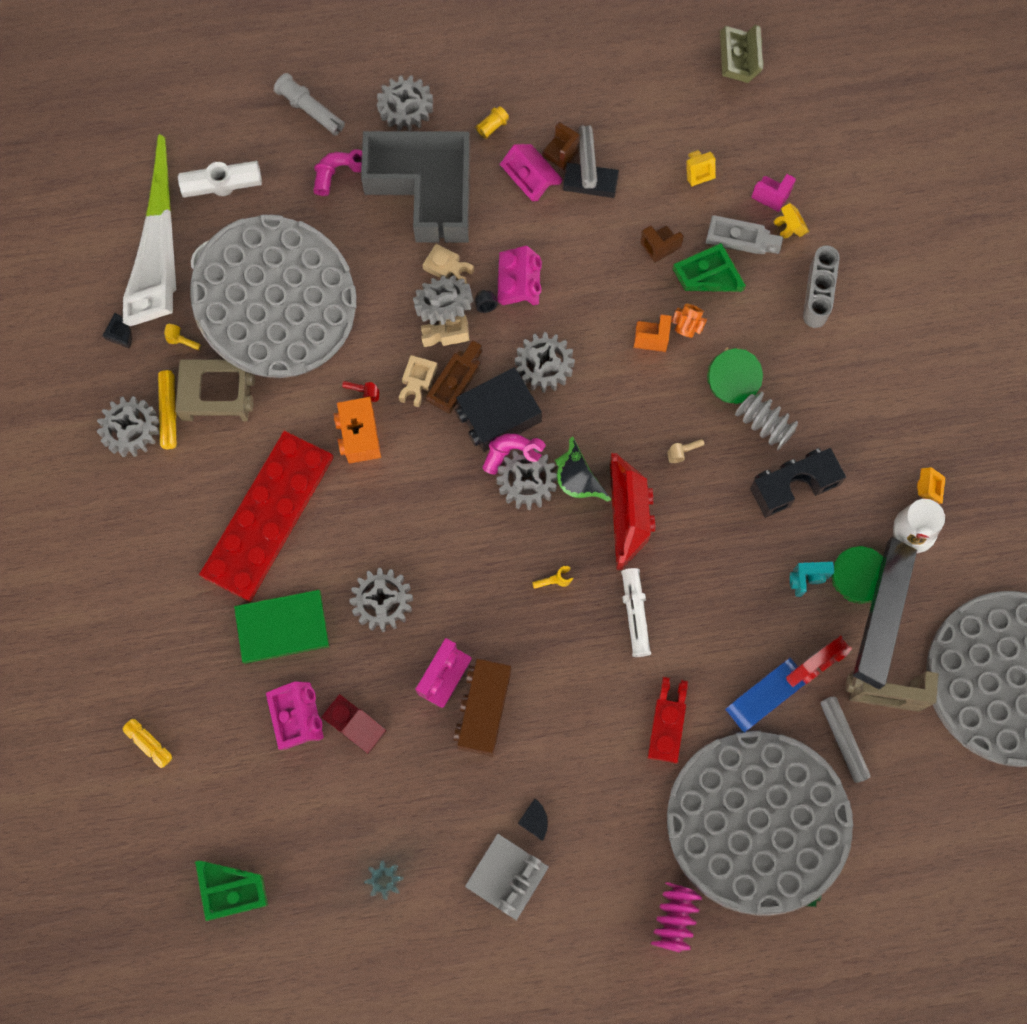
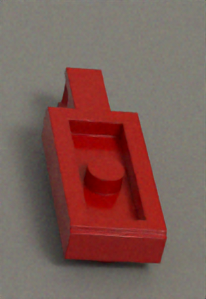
(823, 659)

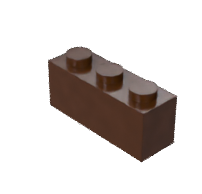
(483, 707)

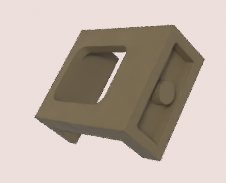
(189, 391)
(917, 697)

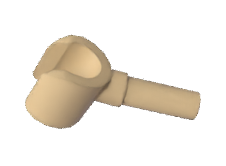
(677, 450)

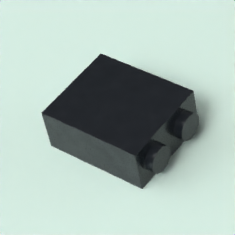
(498, 408)

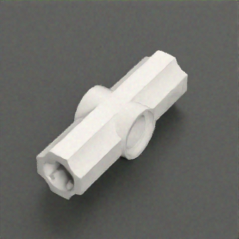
(234, 177)

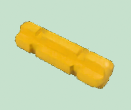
(147, 743)

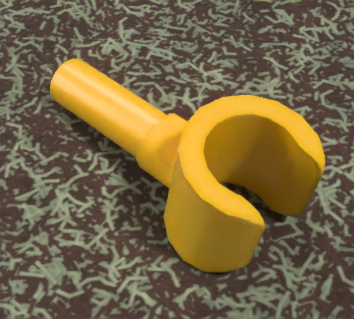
(172, 336)
(554, 579)

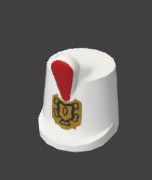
(919, 524)

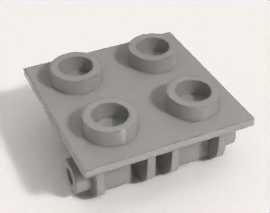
(507, 876)

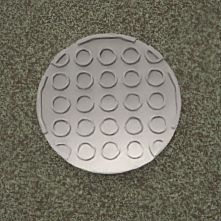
(273, 296)
(984, 676)
(759, 823)

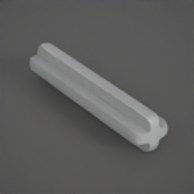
(587, 157)
(845, 739)

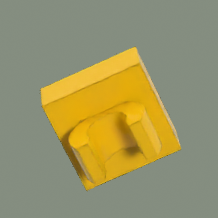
(700, 167)
(794, 222)

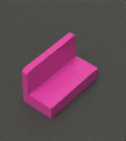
(530, 170)

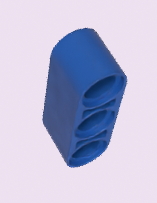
(764, 696)

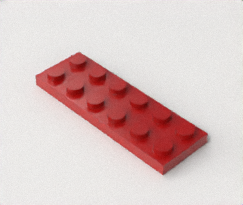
(266, 516)

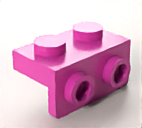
(519, 276)

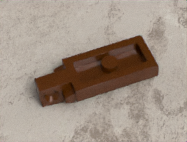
(455, 378)

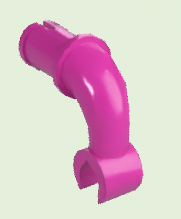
(327, 166)
(502, 446)

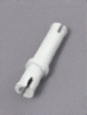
(636, 613)

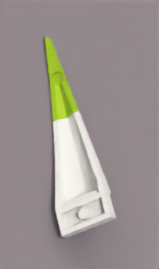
(153, 273)

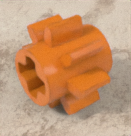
(688, 320)

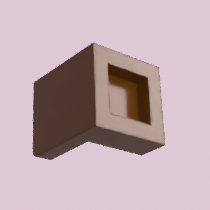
(563, 146)
(660, 242)

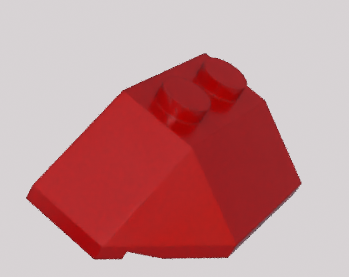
(630, 510)

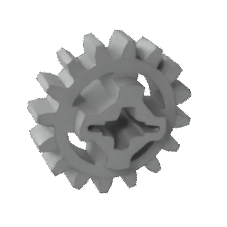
(405, 101)
(445, 300)
(550, 372)
(121, 417)
(519, 487)
(392, 600)

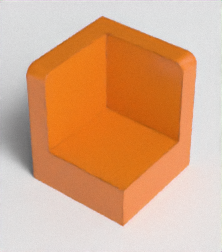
(653, 335)

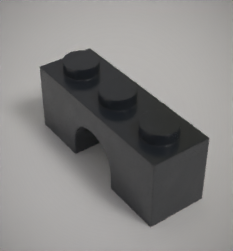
(818, 470)

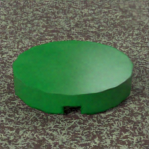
(734, 375)
(857, 573)

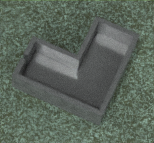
(431, 168)

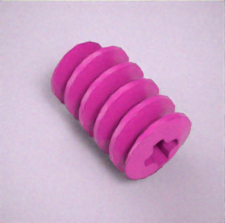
(677, 918)

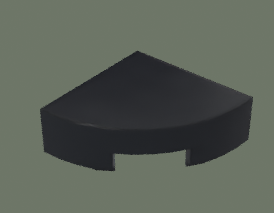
(118, 331)
(535, 820)

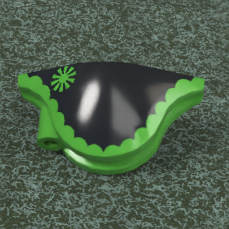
(575, 476)

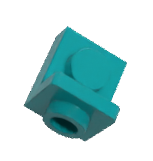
(813, 572)

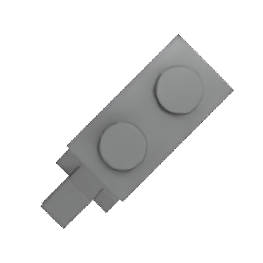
(742, 236)

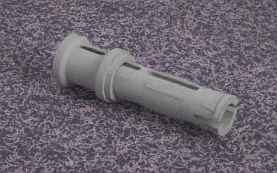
(300, 98)

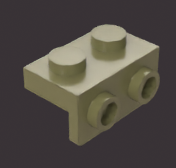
(741, 53)

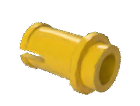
(492, 122)

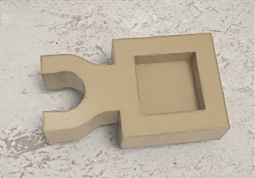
(445, 262)
(448, 333)
(417, 376)

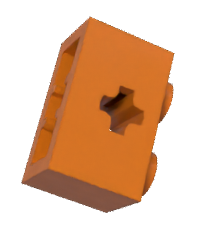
(360, 415)

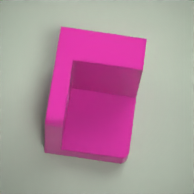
(772, 192)

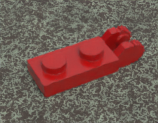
(668, 724)

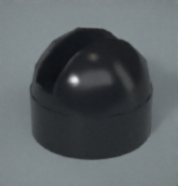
(485, 301)

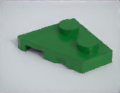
(709, 272)
(229, 890)

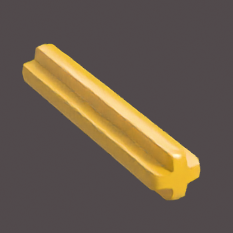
(167, 409)

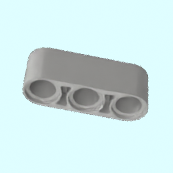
(826, 276)

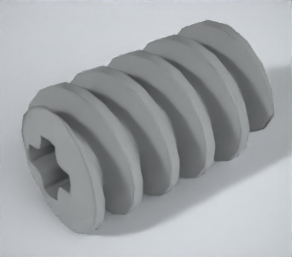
(767, 419)

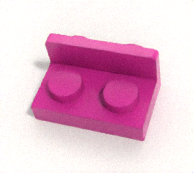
(443, 674)
(294, 714)

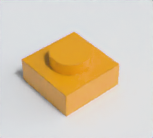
(931, 485)

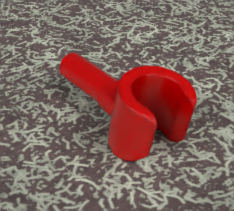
(369, 389)

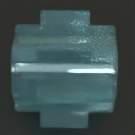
(391, 886)

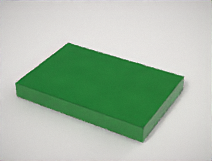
(281, 626)

